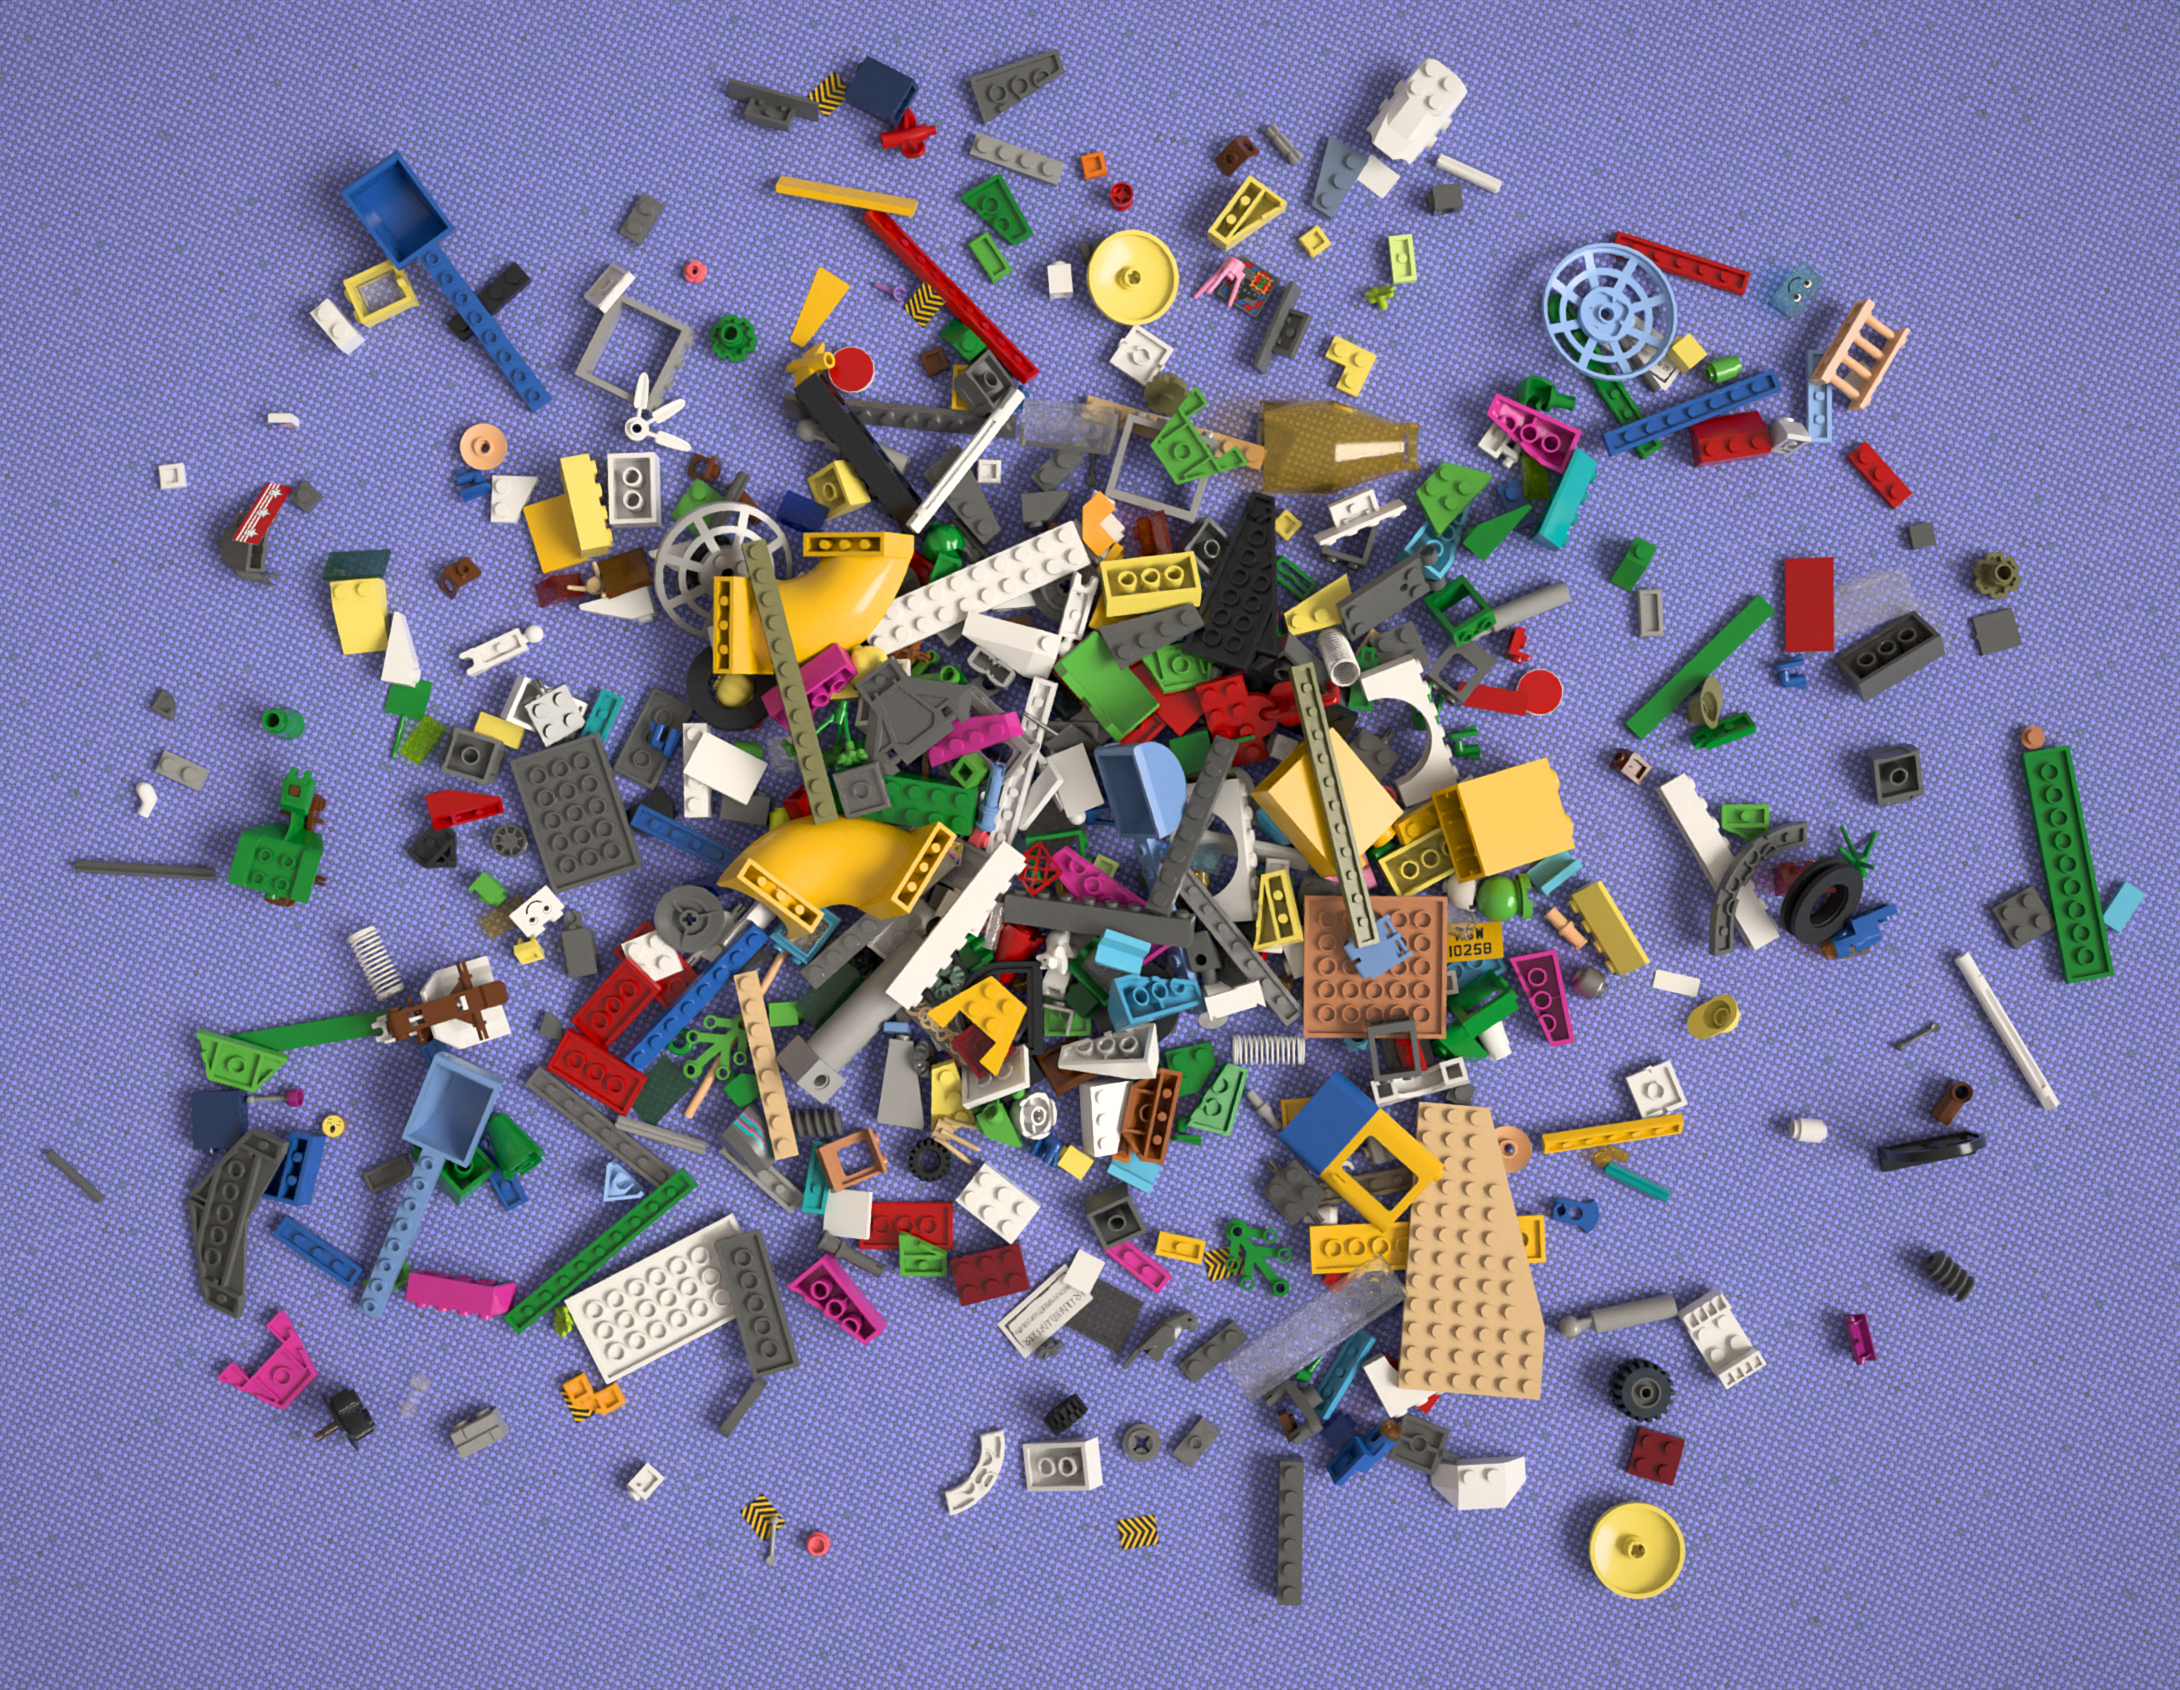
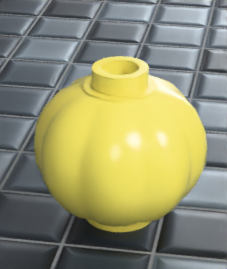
(866, 660)
(734, 690)

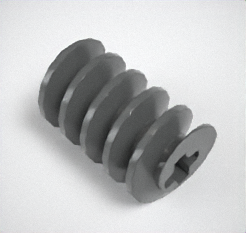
(818, 1123)
(1950, 1274)

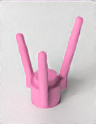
(1230, 269)

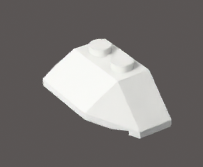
(1480, 1481)

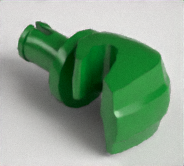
(1542, 395)
(973, 955)

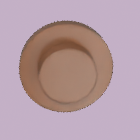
(2032, 737)

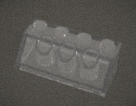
(1069, 426)

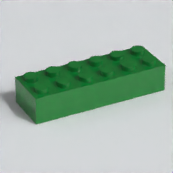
(923, 801)

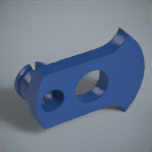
(1589, 1213)

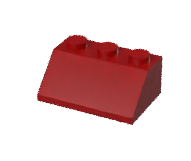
(1729, 439)

